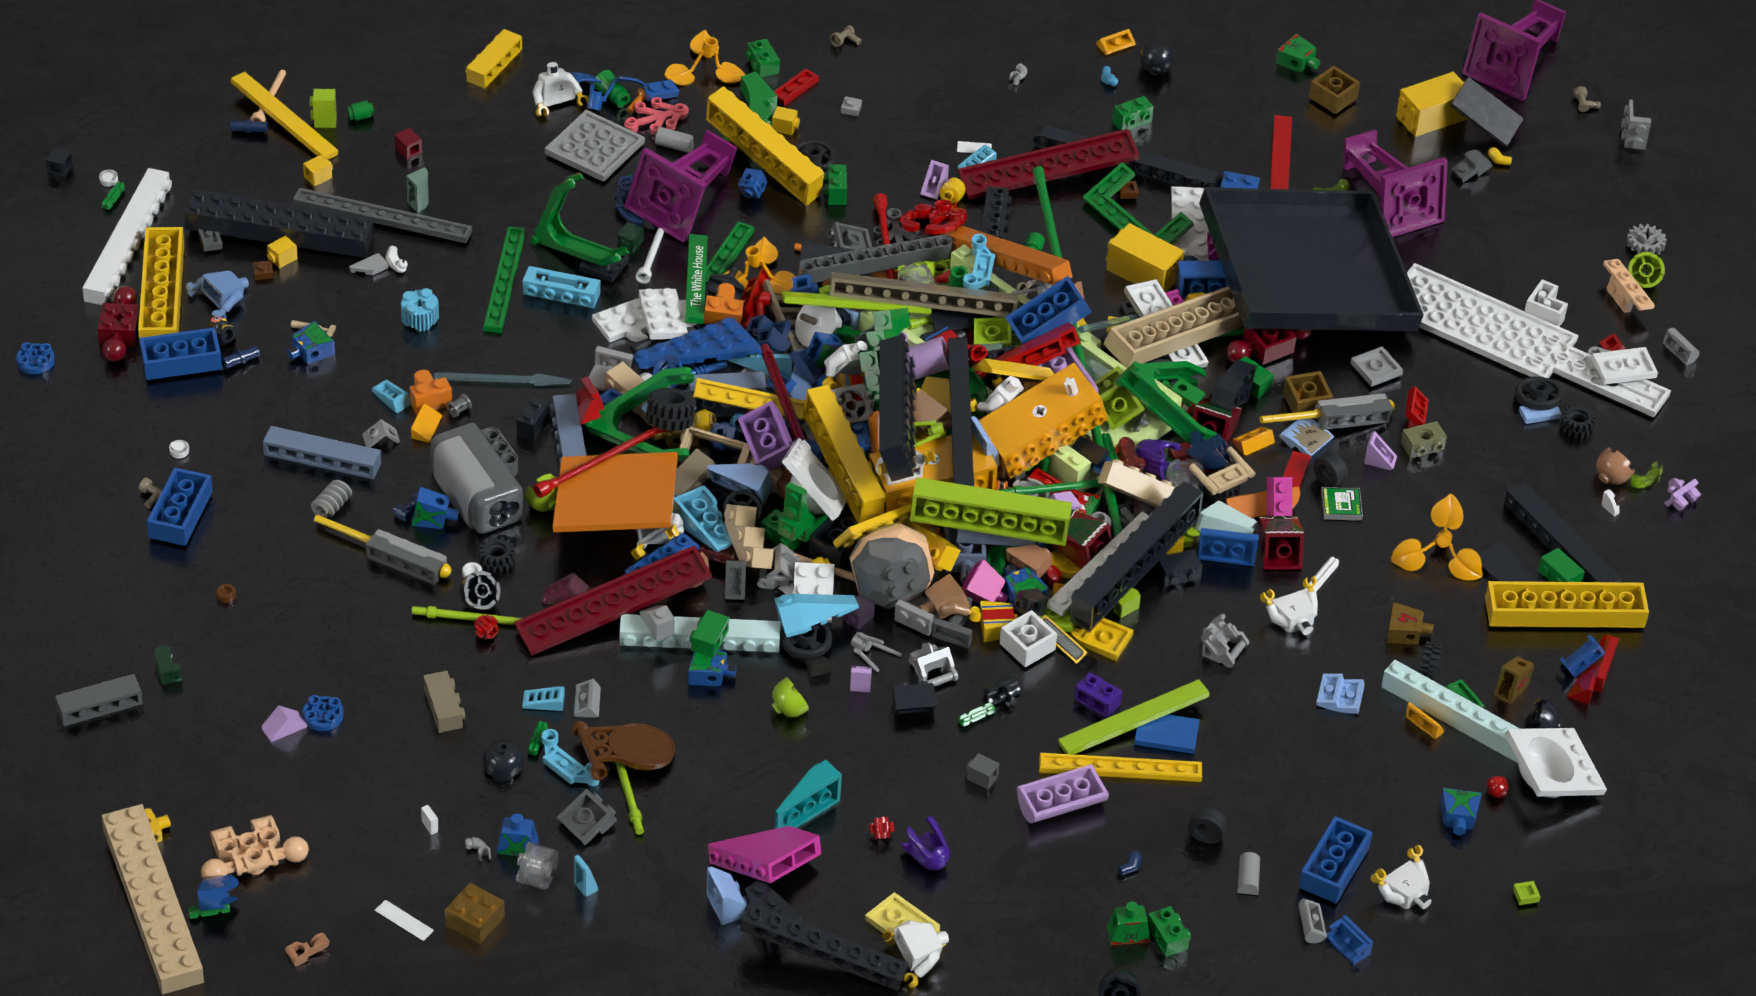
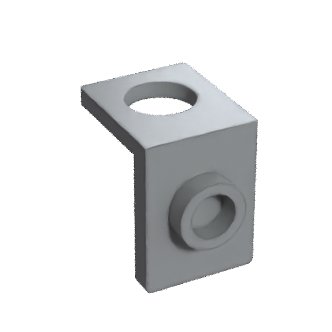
(379, 431)

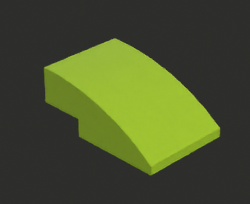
(995, 331)
(1118, 401)

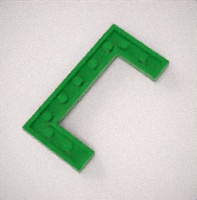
(1100, 199)

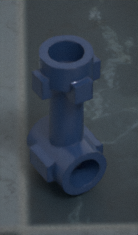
(404, 512)

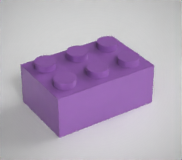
(766, 435)

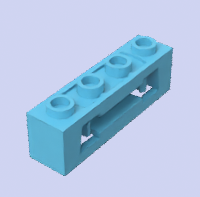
(561, 287)

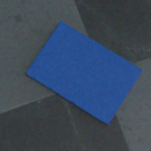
(1227, 547)
(1169, 733)

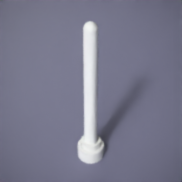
(644, 273)

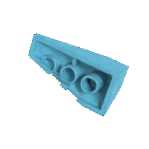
(756, 363)
(702, 518)
(802, 611)

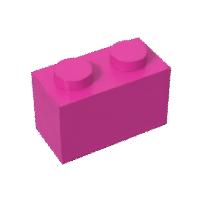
(1279, 496)

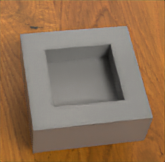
(851, 106)

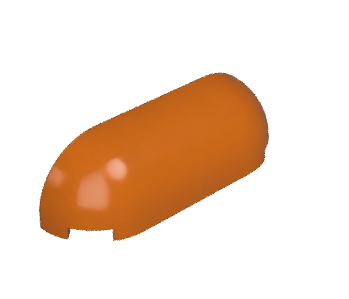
(1256, 503)

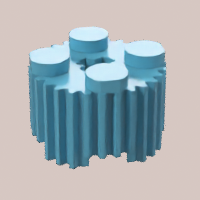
(419, 309)

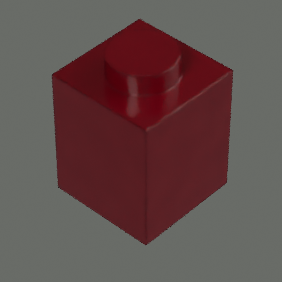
(408, 143)

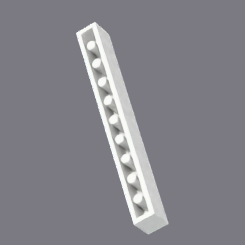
(126, 237)

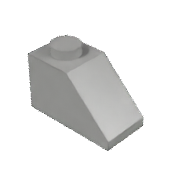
(659, 621)

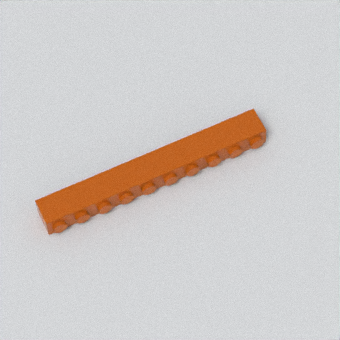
(1016, 256)

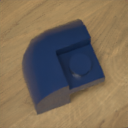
(770, 333)
(1209, 452)

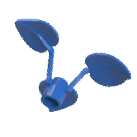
(595, 98)

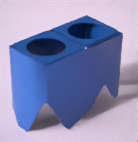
(213, 892)

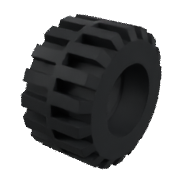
(670, 409)

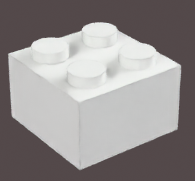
(1028, 638)

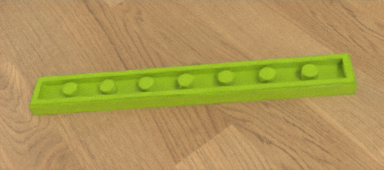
(832, 301)
(1133, 717)

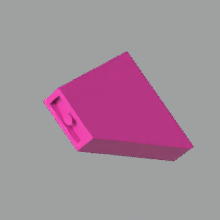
(766, 853)

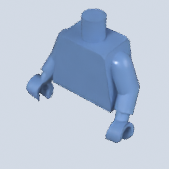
(221, 288)

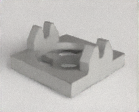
(859, 389)

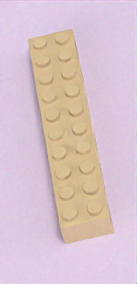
(1174, 328)
(152, 899)

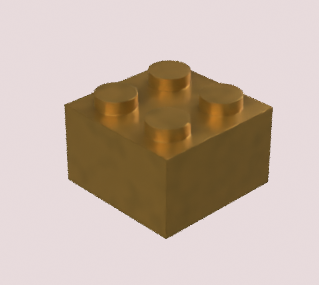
(1334, 89)
(1305, 391)
(474, 913)

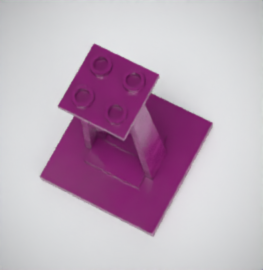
(1505, 54)
(672, 192)
(1408, 196)

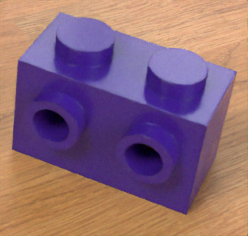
(1098, 695)

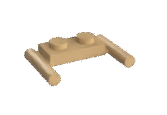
(1226, 477)

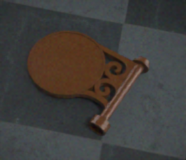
(630, 744)

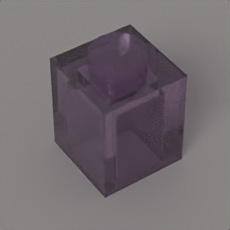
(862, 615)

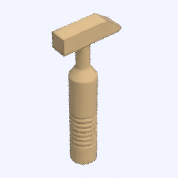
(297, 324)

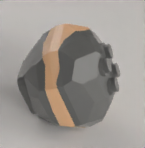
(892, 564)

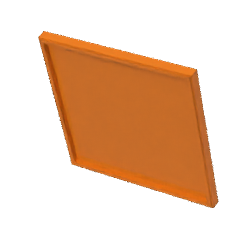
(617, 493)

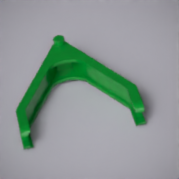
(554, 234)
(1141, 382)
(607, 425)

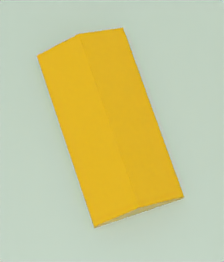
(1013, 369)

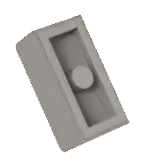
(587, 699)

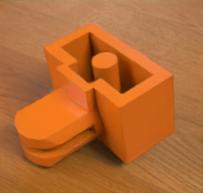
(723, 305)
(429, 391)

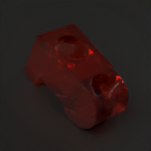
(1127, 454)

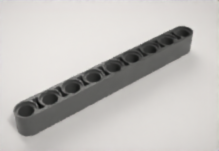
(877, 258)

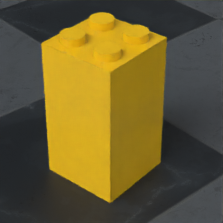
(1427, 104)
(1143, 257)

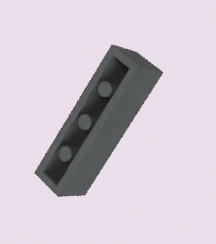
(98, 699)

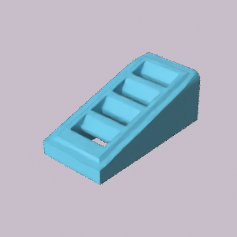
(984, 153)
(393, 397)
(554, 702)
(583, 877)

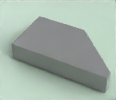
(370, 265)

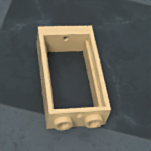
(688, 434)

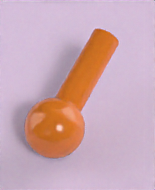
(640, 97)

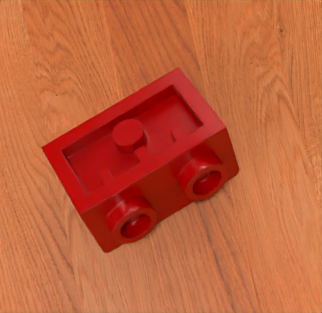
(1416, 407)

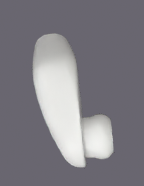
(394, 261)

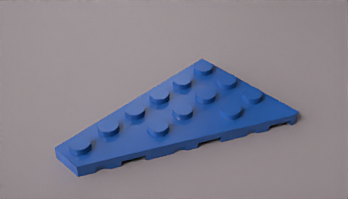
(718, 340)

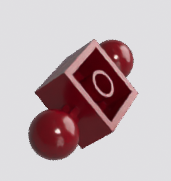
(119, 324)
(1266, 344)

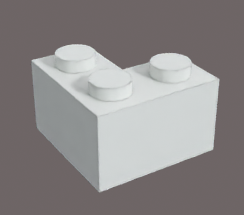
(1545, 305)

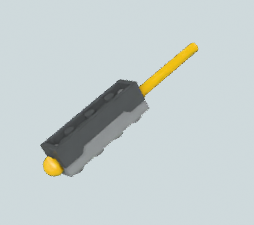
(1343, 412)
(397, 552)

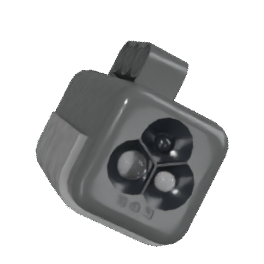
(478, 476)

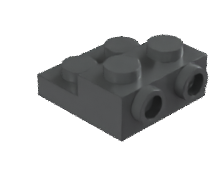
(849, 237)
(587, 816)

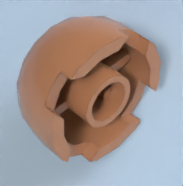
(1613, 467)

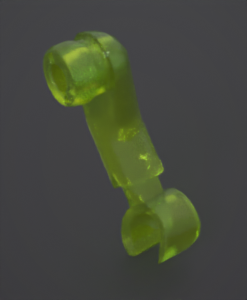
(1342, 185)
(1641, 481)

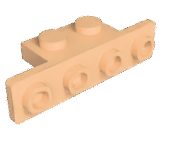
(1625, 288)

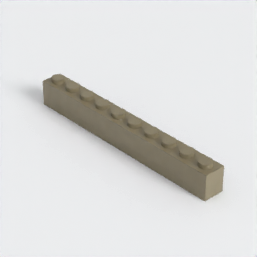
(922, 294)

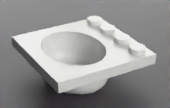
(809, 473)
(1555, 762)

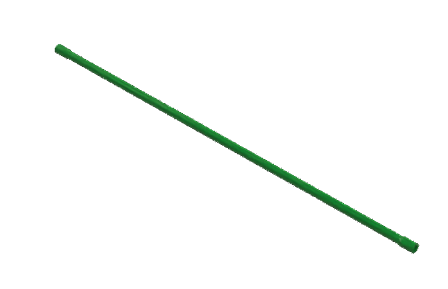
(1040, 181)

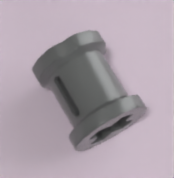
(459, 405)

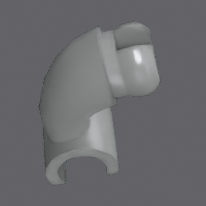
(1020, 73)
(477, 843)

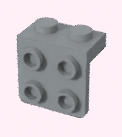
(1635, 129)
(604, 361)
(914, 617)

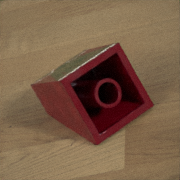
(1217, 418)
(1084, 538)
(1281, 542)

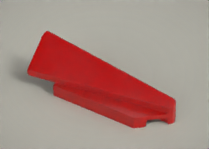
(751, 295)
(1044, 347)
(588, 401)
(1595, 675)

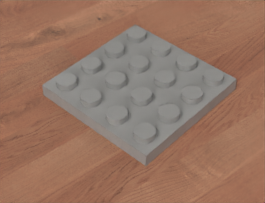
(594, 145)

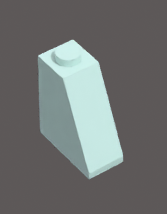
(1223, 517)

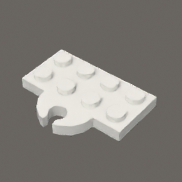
(664, 313)
(622, 321)

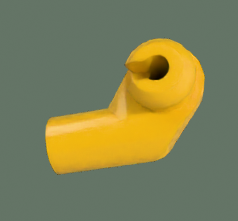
(1497, 158)

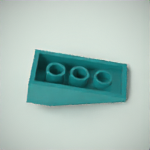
(811, 796)

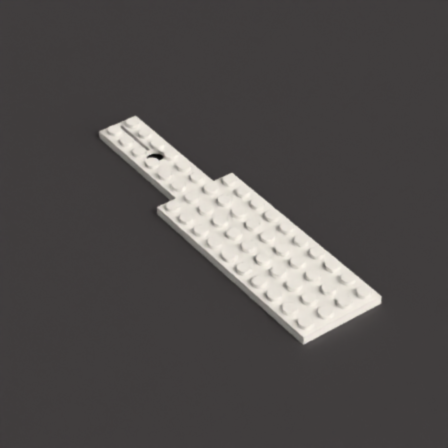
(1518, 338)

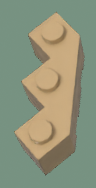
(746, 537)

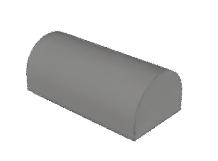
(674, 140)
(1680, 346)
(1248, 873)
(1312, 921)

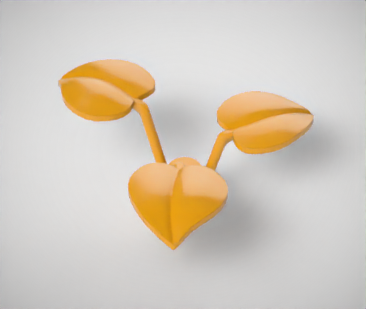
(708, 47)
(763, 254)
(1445, 514)

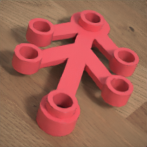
(676, 111)

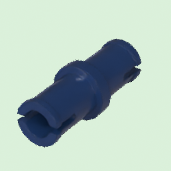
(249, 126)
(240, 357)

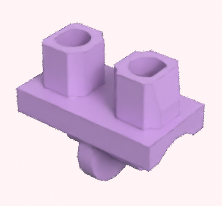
(1679, 491)

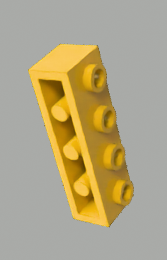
(941, 551)

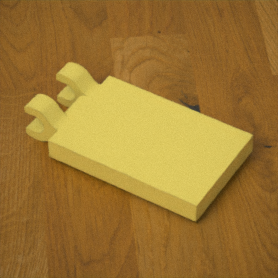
(896, 911)

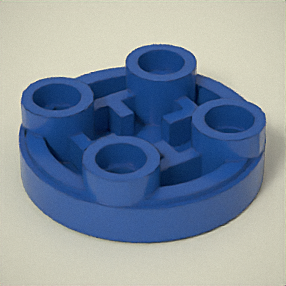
(35, 358)
(323, 712)

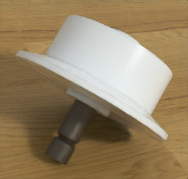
(816, 319)

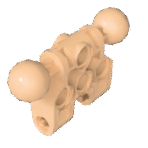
(252, 850)

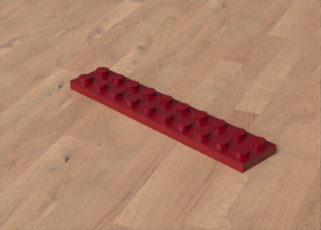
(1056, 161)
(612, 600)

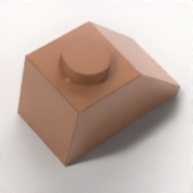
(1030, 556)

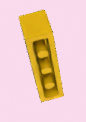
(494, 58)

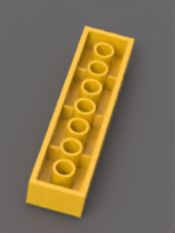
(764, 145)
(161, 281)
(844, 454)
(1566, 604)

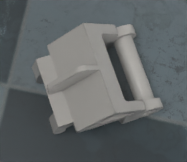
(783, 571)
(1216, 638)
(931, 658)

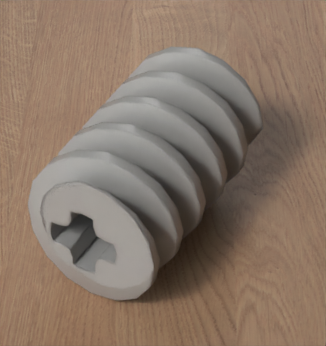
(331, 499)

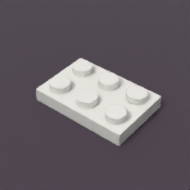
(1624, 365)
(814, 579)

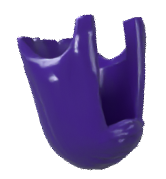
(1154, 456)
(930, 849)

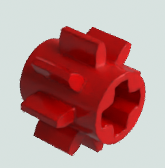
(486, 626)
(881, 827)

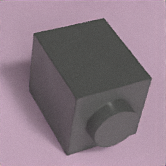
(982, 771)

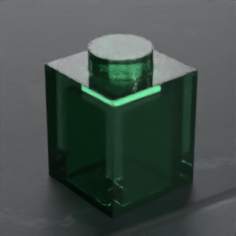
(631, 237)

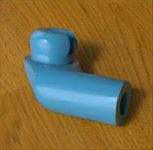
(1107, 77)

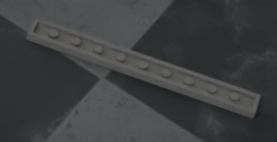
(384, 215)

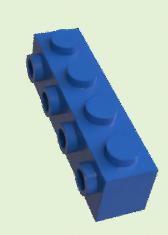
(672, 547)

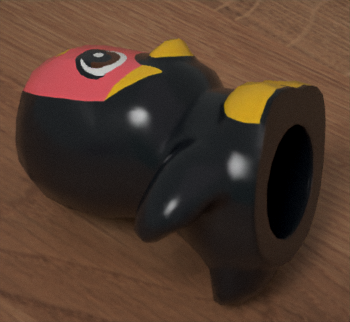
(224, 330)

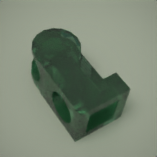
(166, 668)

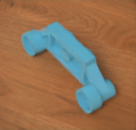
(982, 266)
(562, 762)

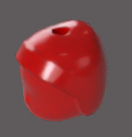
(1498, 786)

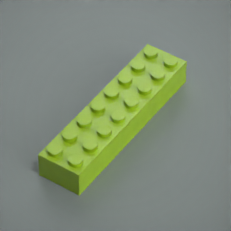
(990, 511)

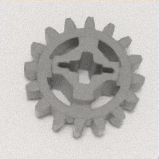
(1646, 239)

